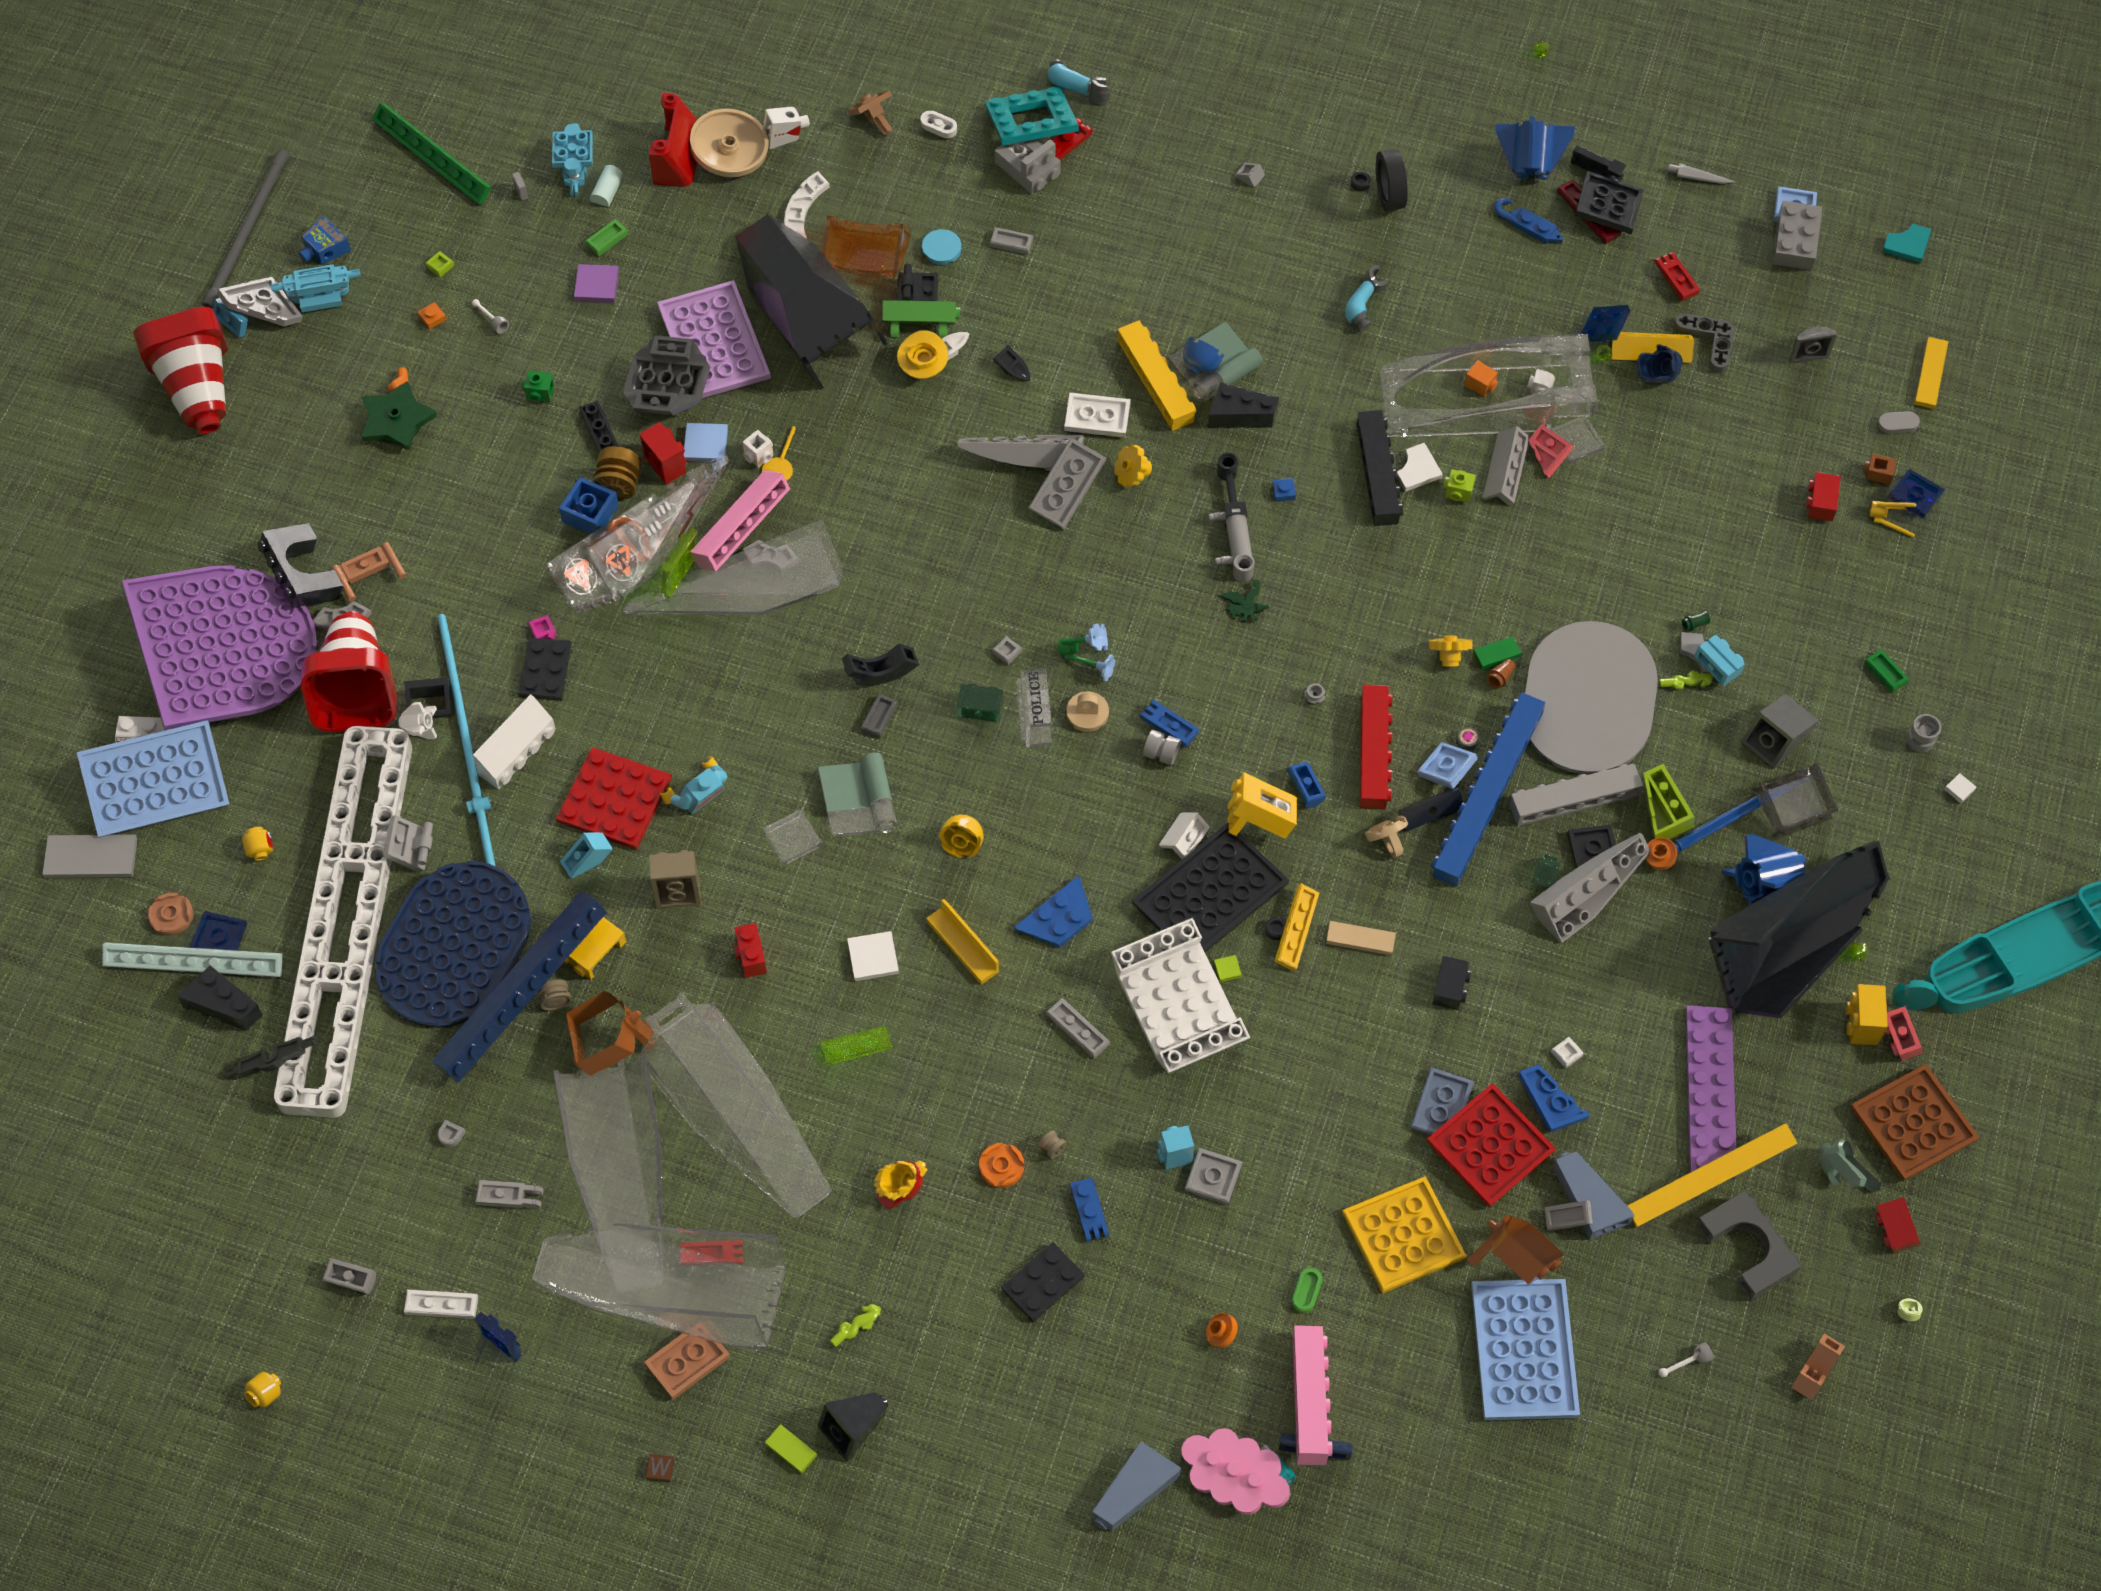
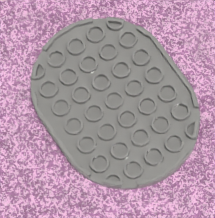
(1596, 696)

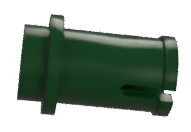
(1691, 622)

